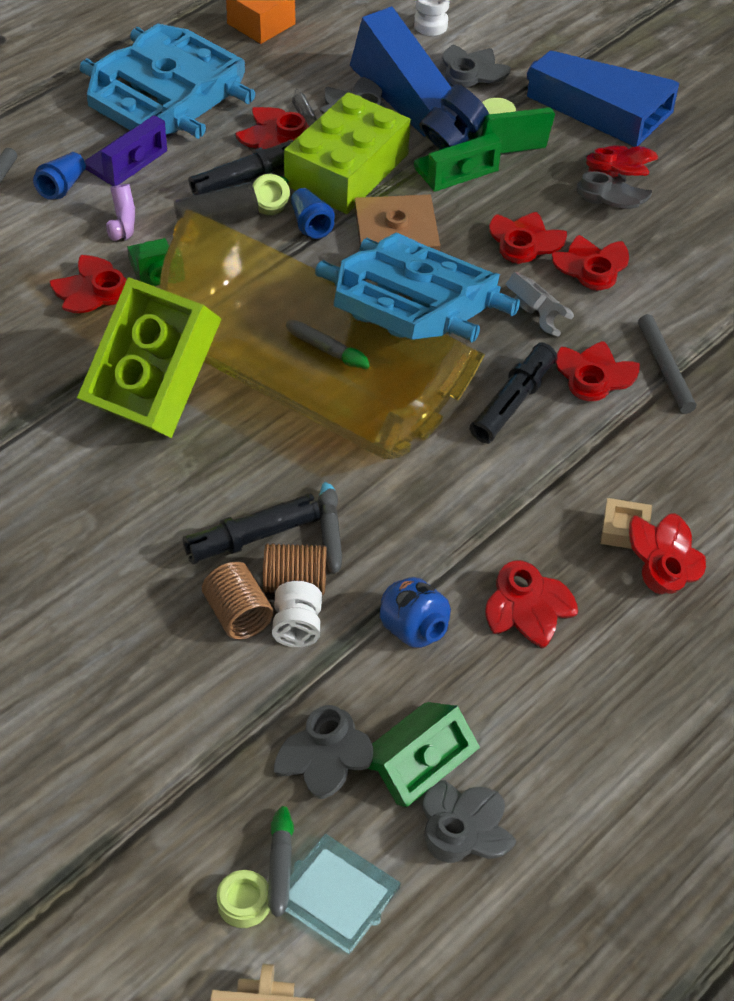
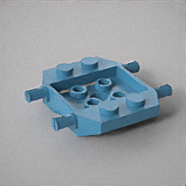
(175, 67)
(441, 289)

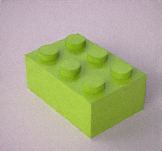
(347, 151)
(149, 357)

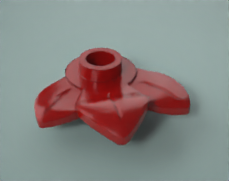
(272, 128)
(621, 160)
(525, 237)
(592, 266)
(94, 286)
(595, 371)
(666, 553)
(528, 608)

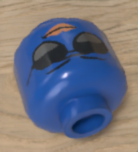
(415, 612)

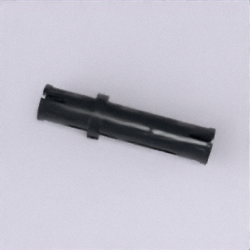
(236, 172)
(522, 381)
(234, 534)

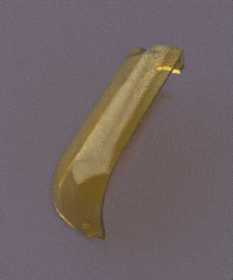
(261, 290)

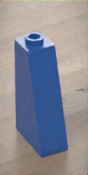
(398, 65)
(603, 95)

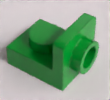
(148, 260)

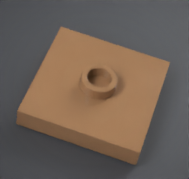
(406, 215)

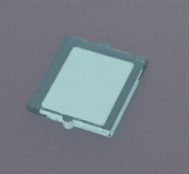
(339, 893)

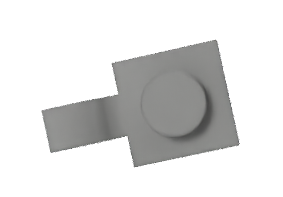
(534, 297)

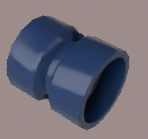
(460, 108)

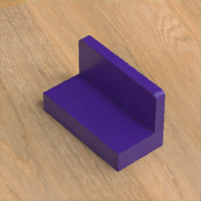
(129, 152)

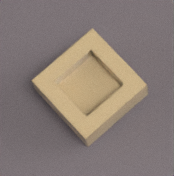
(617, 520)

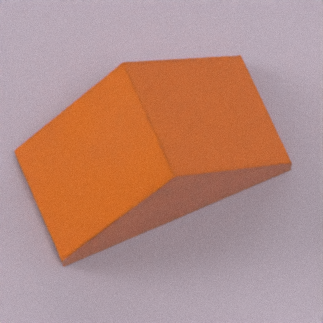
(260, 18)

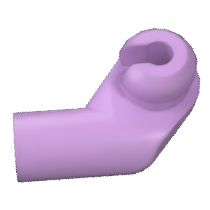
(125, 211)

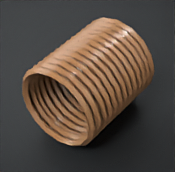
(293, 563)
(237, 600)

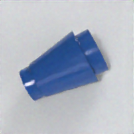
(58, 176)
(312, 214)

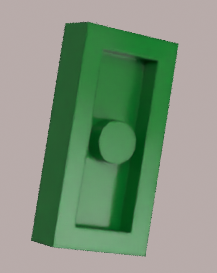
(519, 129)
(460, 162)
(422, 750)

